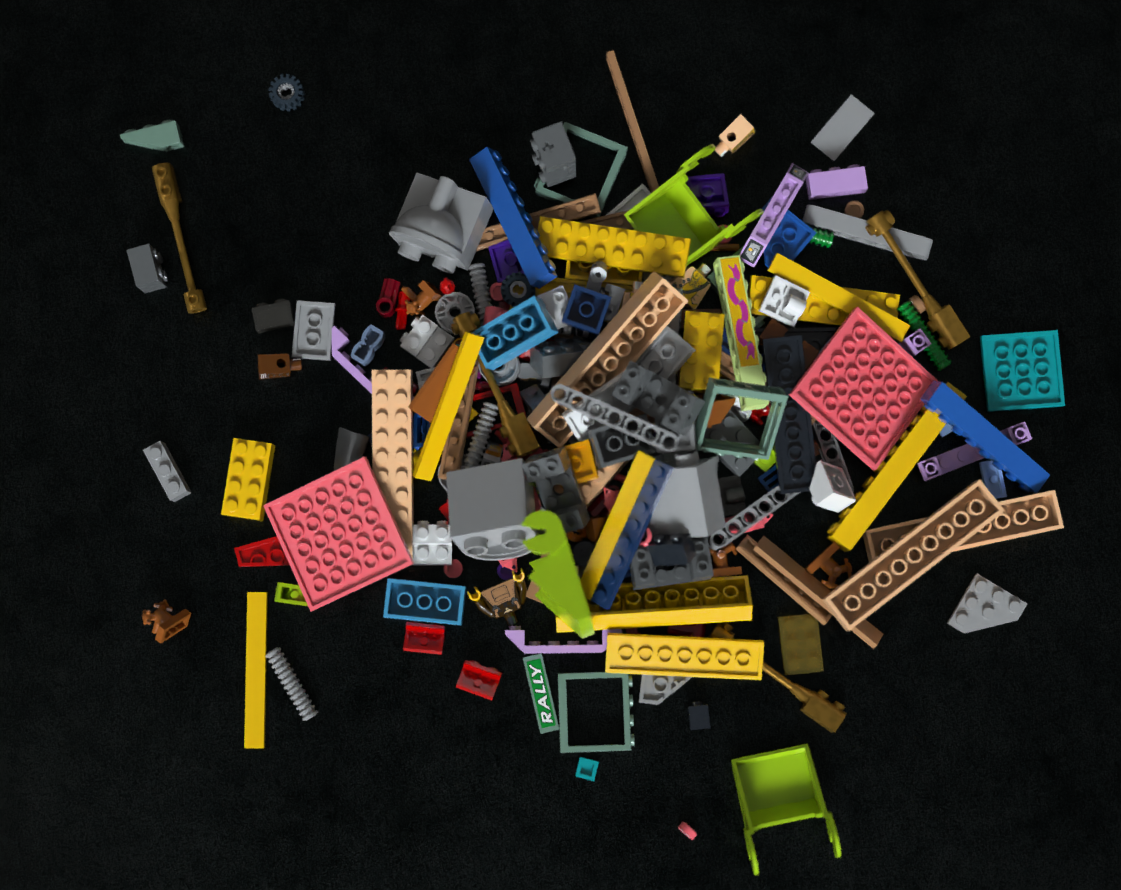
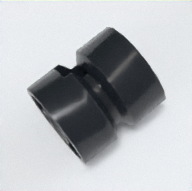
(582, 552)

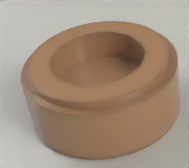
(854, 209)
(918, 304)

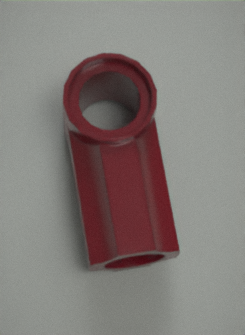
(388, 296)
(597, 506)
(688, 630)

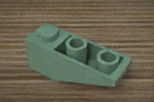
(159, 137)

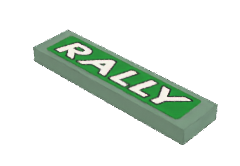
(541, 693)

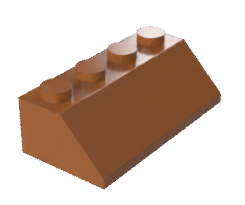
(429, 395)

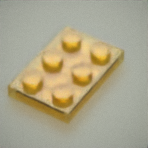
(800, 644)

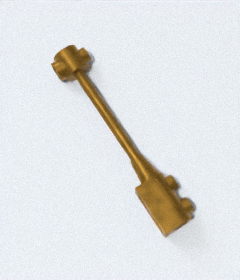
(170, 199)
(941, 318)
(513, 426)
(814, 703)

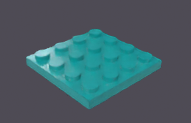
(1022, 371)

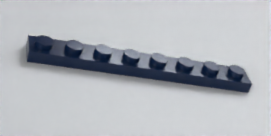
(632, 533)

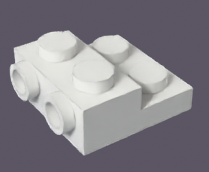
(426, 341)
(432, 544)

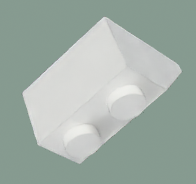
(831, 488)

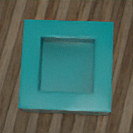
(586, 769)

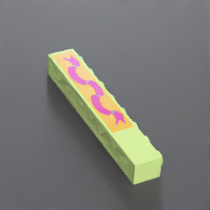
(740, 326)

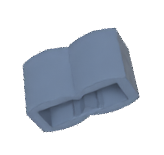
(365, 349)

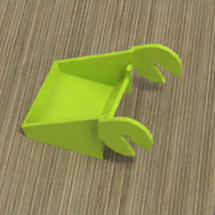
(678, 213)
(557, 573)
(779, 790)

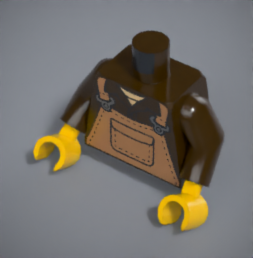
(502, 598)

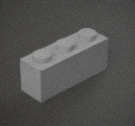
(167, 471)

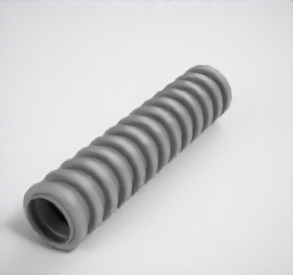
(480, 289)
(480, 435)
(291, 684)

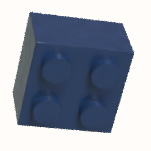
(586, 310)

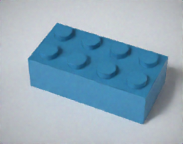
(515, 332)
(424, 601)

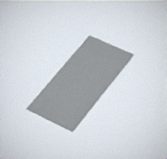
(842, 127)

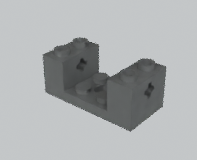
(553, 154)
(641, 388)
(556, 468)
(646, 575)

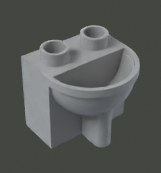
(441, 223)
(690, 498)
(488, 510)

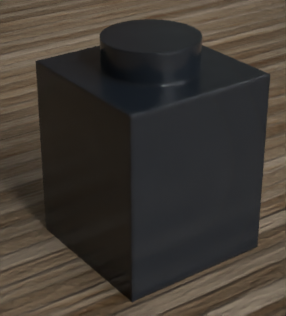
(698, 715)

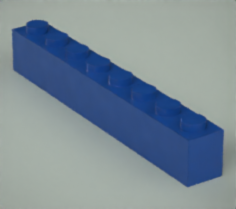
(513, 217)
(984, 436)

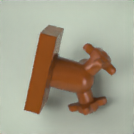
(423, 299)
(720, 561)
(829, 565)
(165, 624)

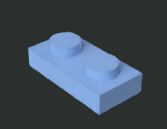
(993, 479)

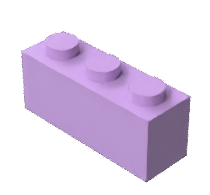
(836, 182)

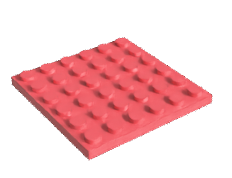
(863, 388)
(338, 534)

